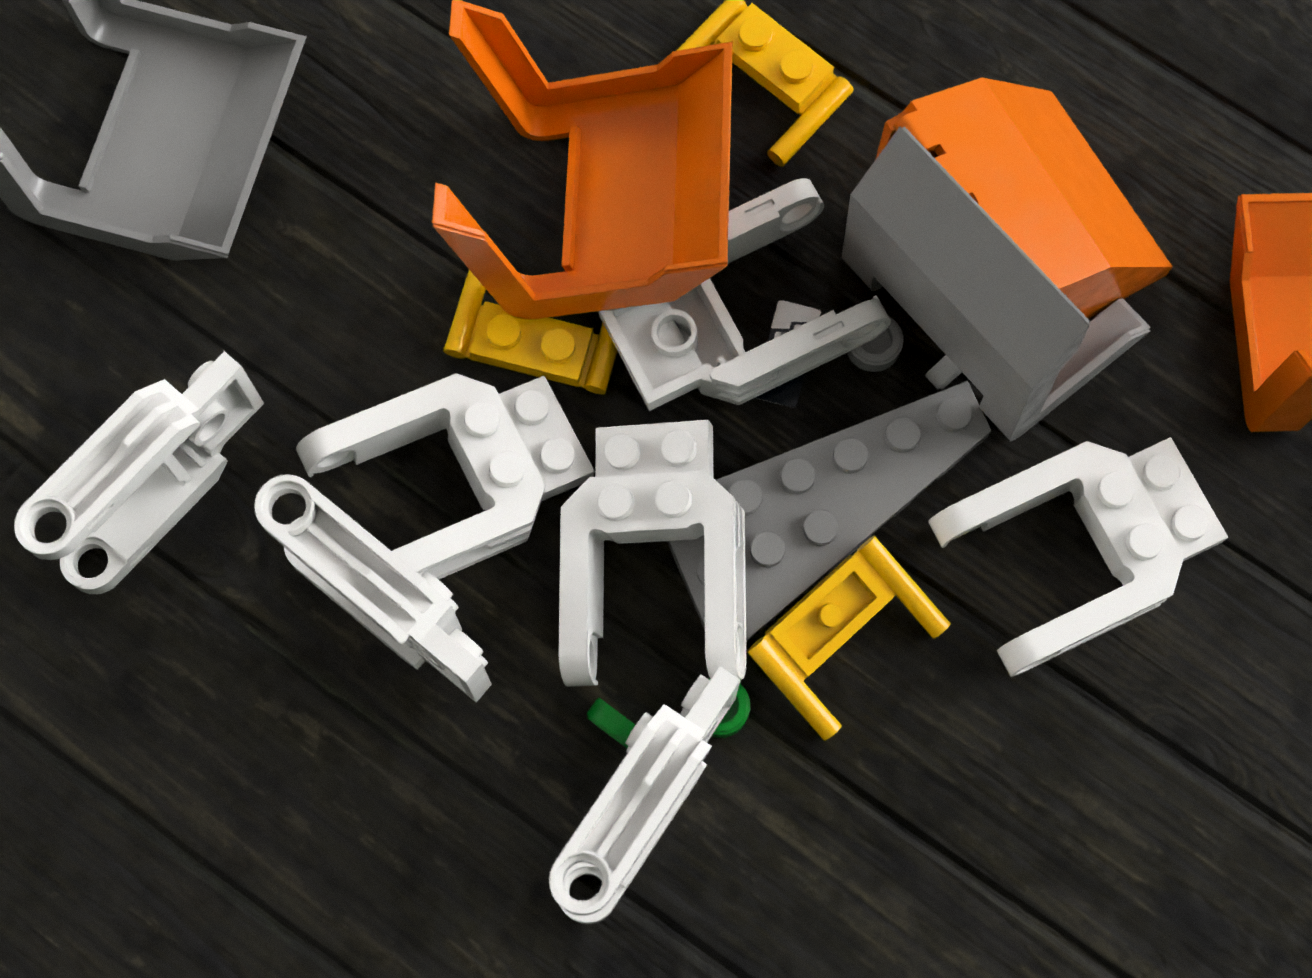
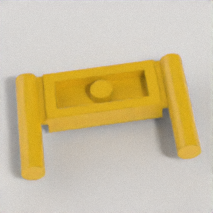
(779, 65)
(529, 346)
(830, 618)

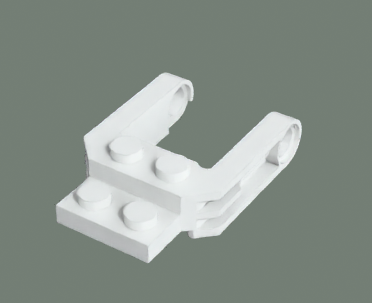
(696, 342)
(508, 444)
(140, 472)
(651, 488)
(1140, 515)
(374, 585)
(641, 797)

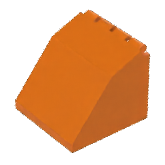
(1040, 185)

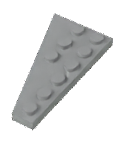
(832, 495)

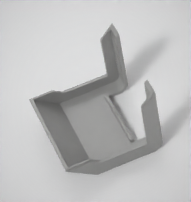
(176, 136)
(976, 289)

